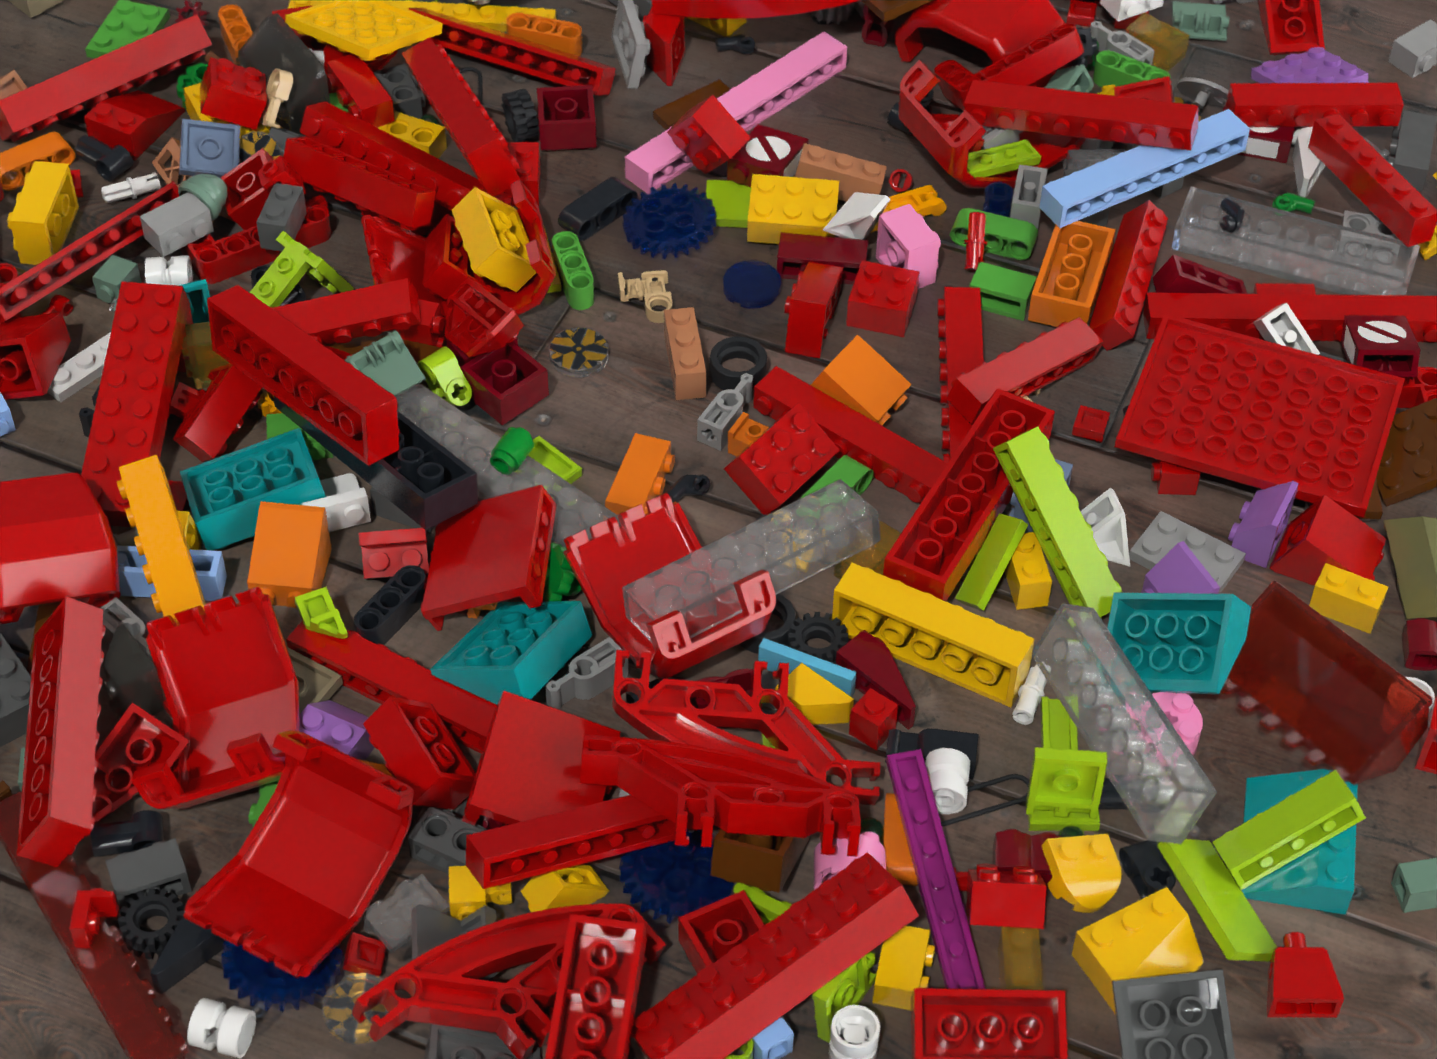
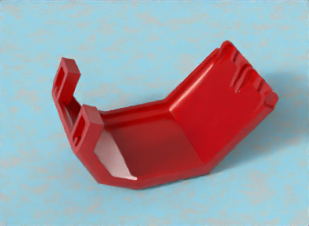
(988, 24)
(952, 145)
(401, 255)
(54, 545)
(639, 547)
(226, 694)
(308, 858)

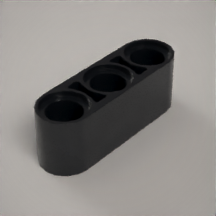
(597, 208)
(392, 605)

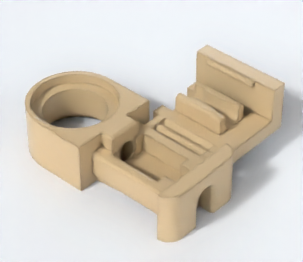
(277, 91)
(653, 292)

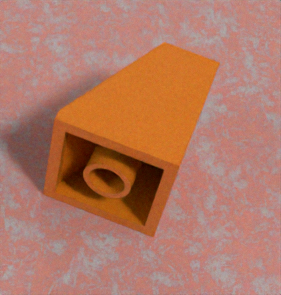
(863, 381)
(289, 551)

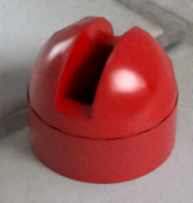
(895, 179)

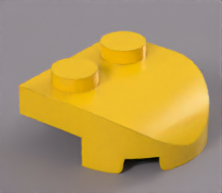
(1083, 870)

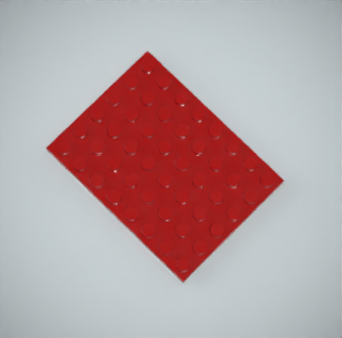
(1261, 413)

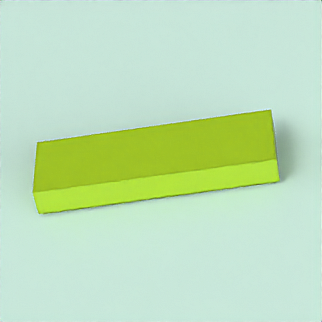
(1002, 159)
(991, 561)

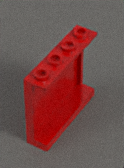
(491, 554)
(532, 763)

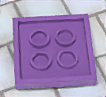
(1309, 67)

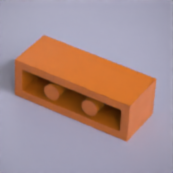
(641, 474)

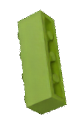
(1289, 829)

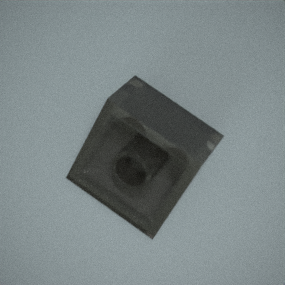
(131, 676)

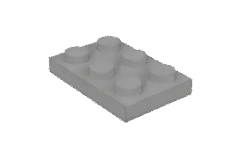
(630, 42)
(1166, 531)

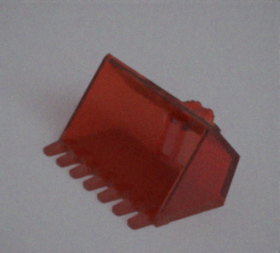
(1325, 690)

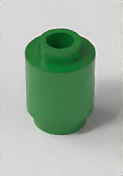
(511, 450)

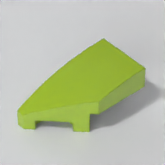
(320, 613)

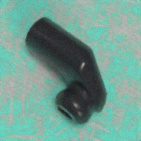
(738, 43)
(1234, 216)
(689, 486)

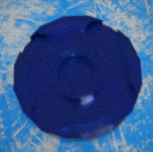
(752, 284)

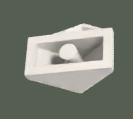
(857, 216)
(1109, 526)

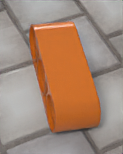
(234, 28)
(546, 31)
(20, 159)
(896, 847)

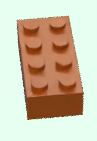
(1071, 274)

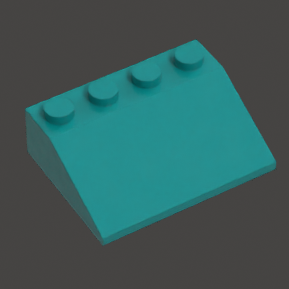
(229, 489)
(1180, 638)
(515, 649)
(1321, 876)

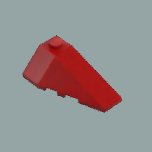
(132, 745)

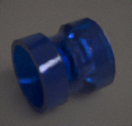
(998, 198)

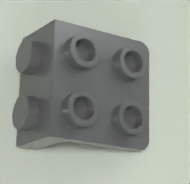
(434, 928)

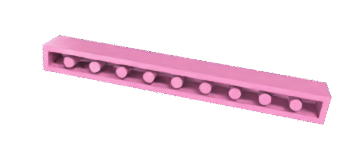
(747, 103)

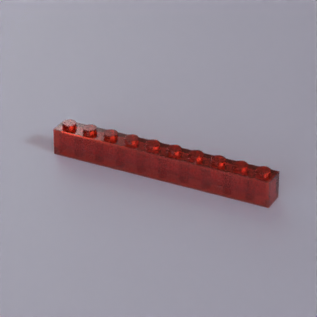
(103, 967)

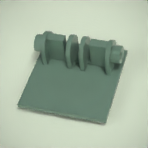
(1201, 20)
(388, 364)

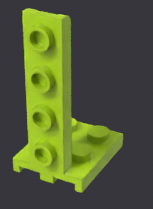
(290, 268)
(1060, 773)
(843, 990)

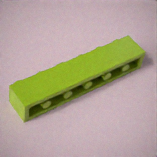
(1057, 521)

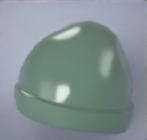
(208, 189)

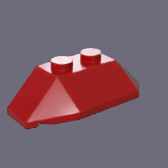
(479, 320)

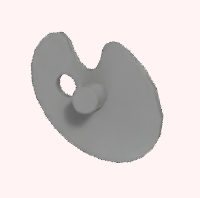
(1202, 91)

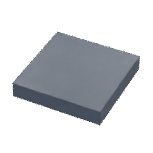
(208, 147)

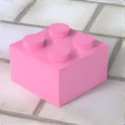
(908, 243)

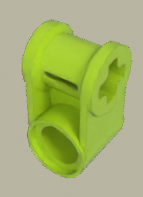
(445, 377)

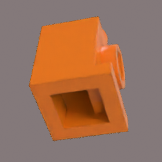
(743, 434)

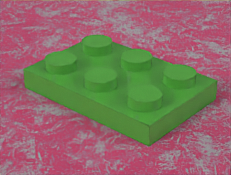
(126, 24)

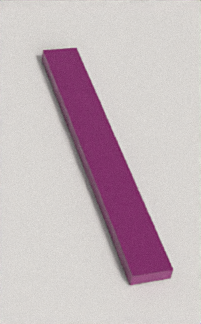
(934, 871)

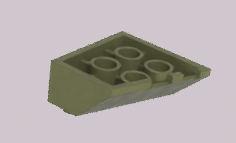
(1415, 561)

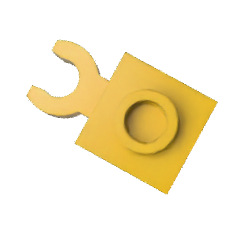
(468, 896)

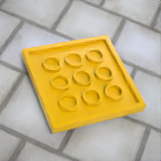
(363, 26)

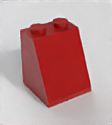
(31, 354)
(1327, 536)

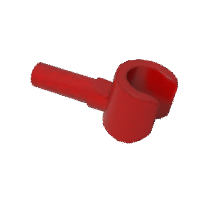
(59, 304)

